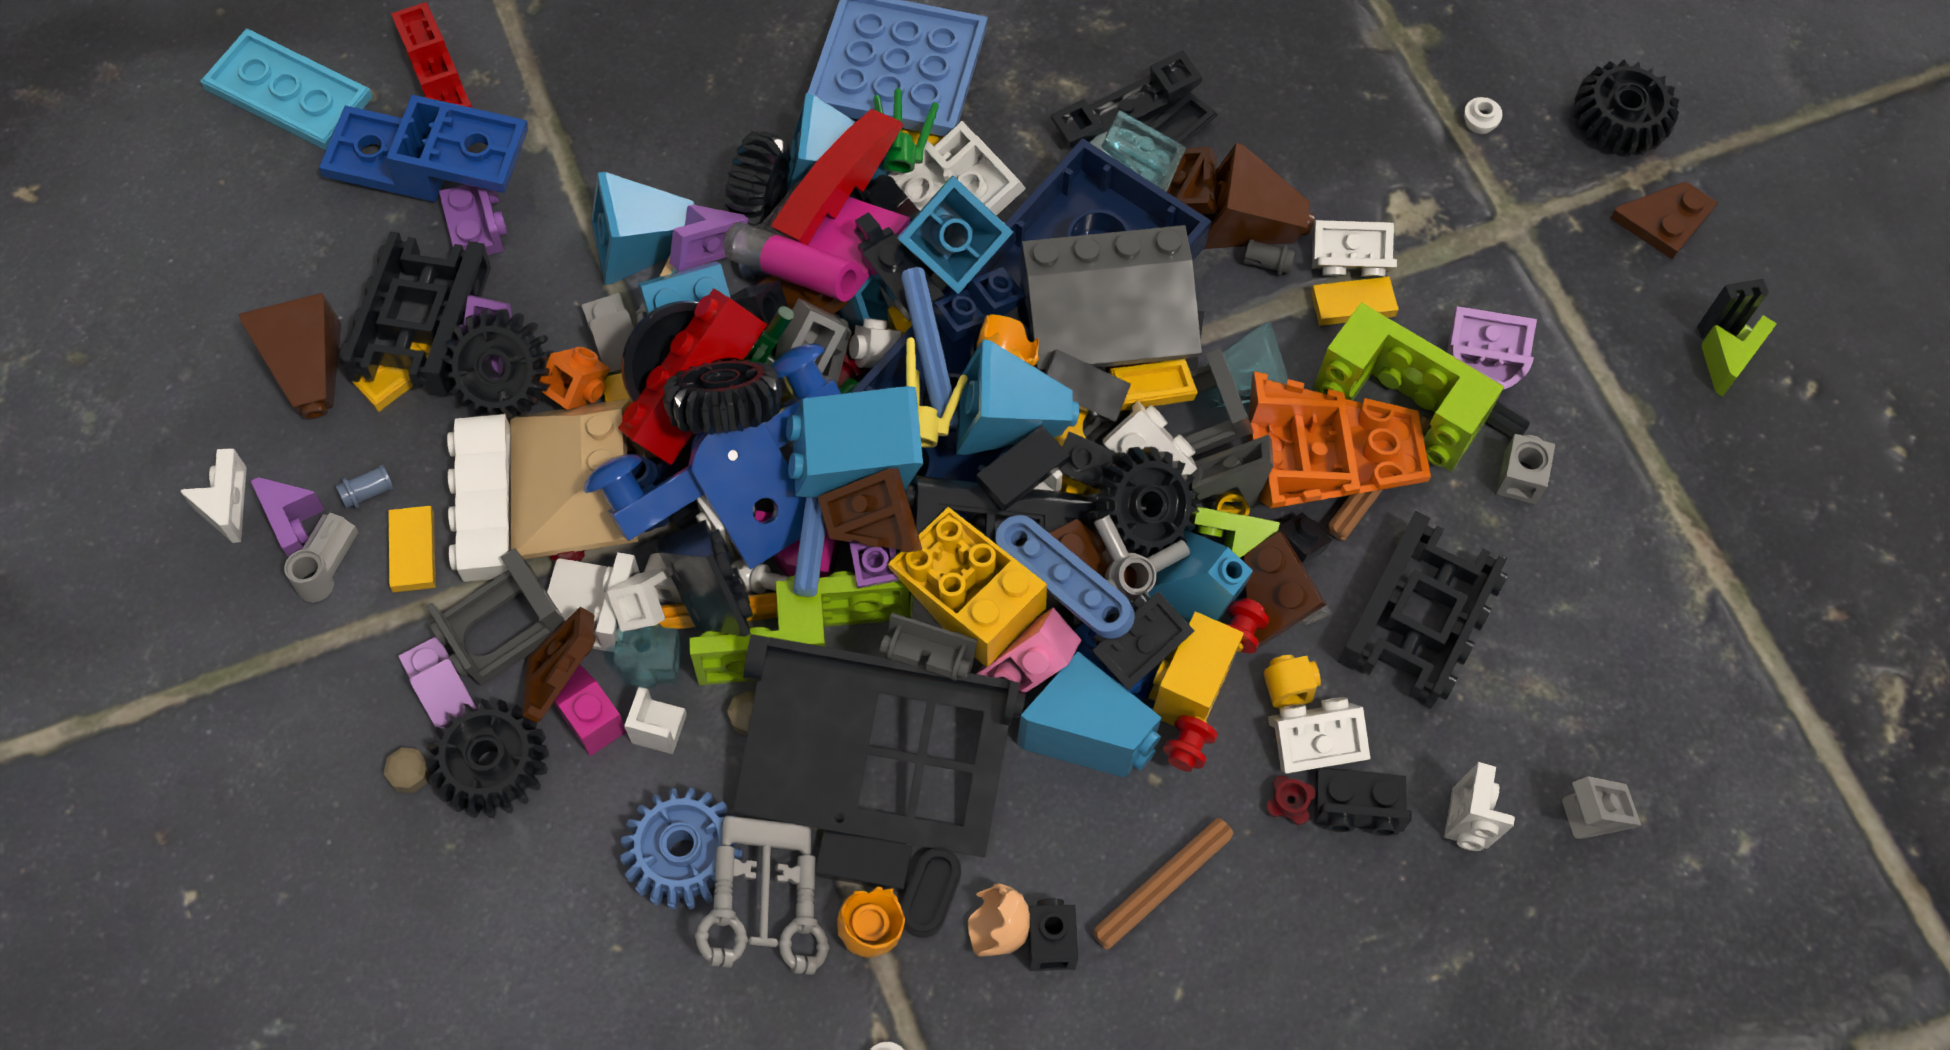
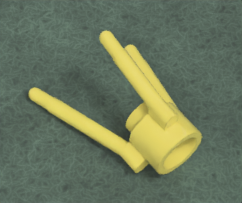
(929, 423)

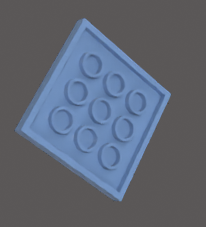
(901, 46)

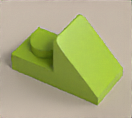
(1729, 354)
(1242, 530)

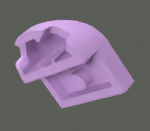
(1493, 343)

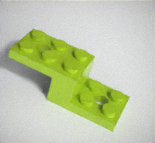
(801, 619)

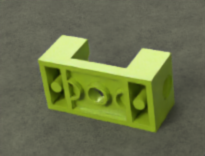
(1416, 368)

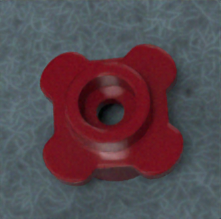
(1300, 791)

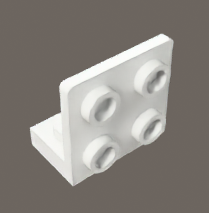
(586, 586)

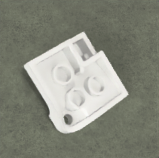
(968, 160)

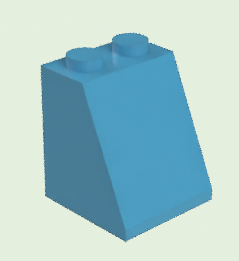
(852, 438)
(1090, 721)

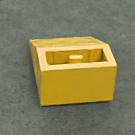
(971, 585)

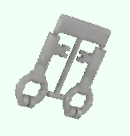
(766, 835)

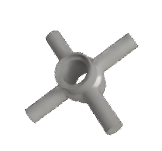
(1145, 567)

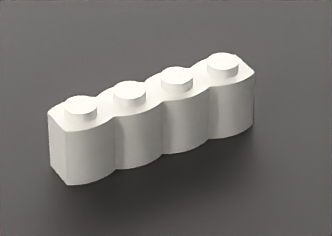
(482, 496)

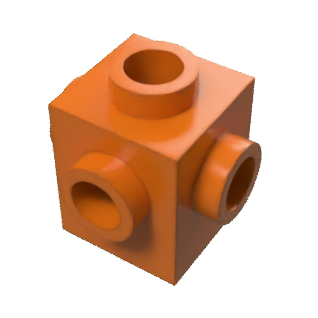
(575, 378)

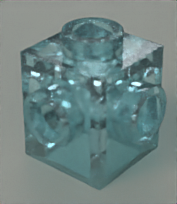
(649, 656)

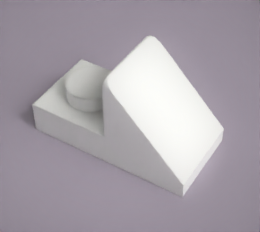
(224, 501)

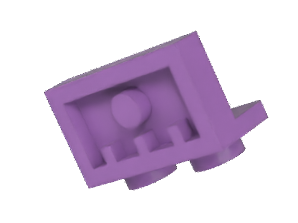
(472, 217)

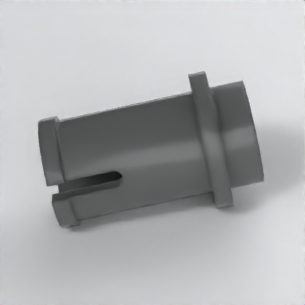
(1270, 256)

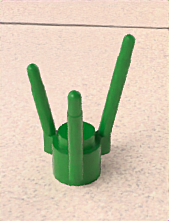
(903, 151)

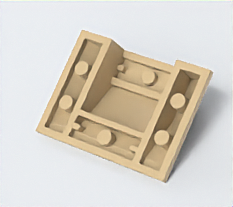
(548, 470)

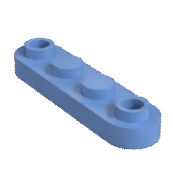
(1067, 577)

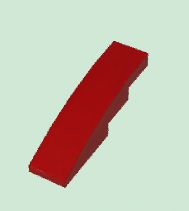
(429, 55)
(837, 172)

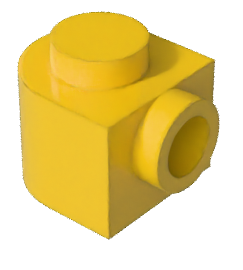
(1291, 680)

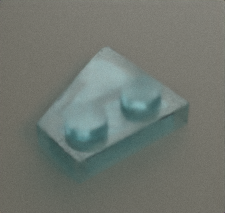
(1143, 149)
(1252, 353)

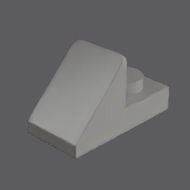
(609, 328)
(1599, 808)

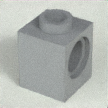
(1518, 481)

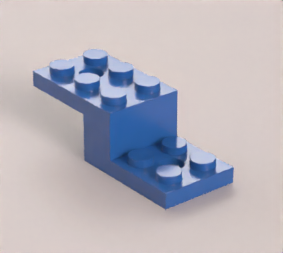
(424, 148)

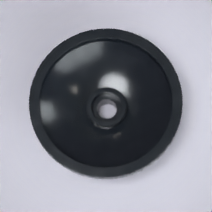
(651, 343)

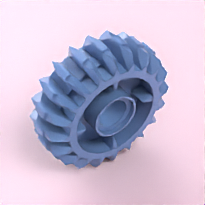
(656, 835)

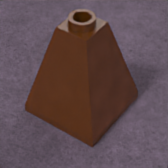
(1255, 204)
(300, 348)

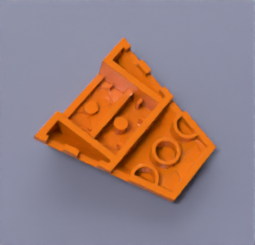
(1333, 443)

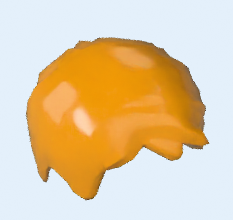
(1011, 336)
(870, 922)

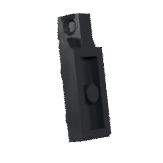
(887, 260)

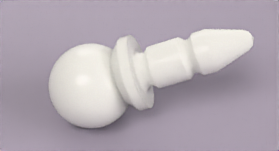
(759, 577)

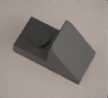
(1241, 467)

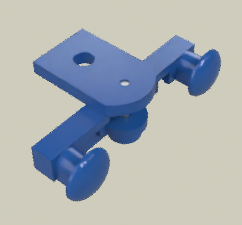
(729, 472)

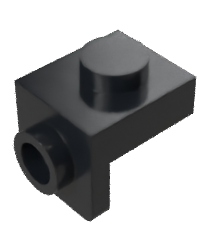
(1305, 537)

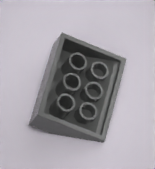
(1112, 297)

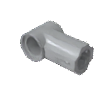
(320, 555)

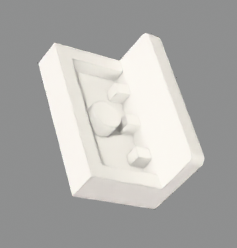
(1353, 246)
(1146, 429)

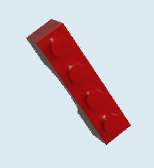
(715, 332)

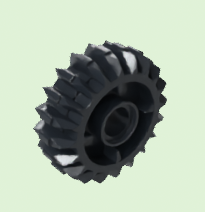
(1626, 108)
(758, 176)
(474, 368)
(722, 396)
(1166, 493)
(494, 784)

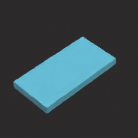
(284, 87)

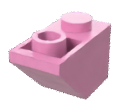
(1036, 653)

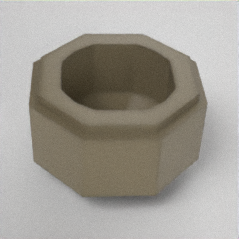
(740, 712)
(406, 770)

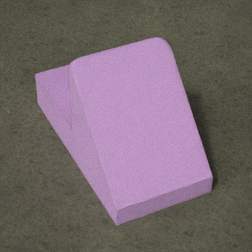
(436, 681)

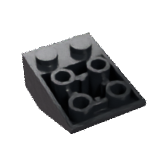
(706, 581)

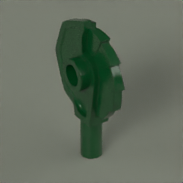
(763, 348)

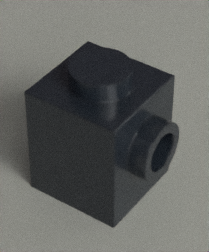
(1052, 936)

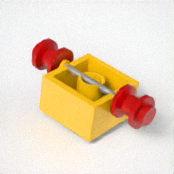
(1194, 675)

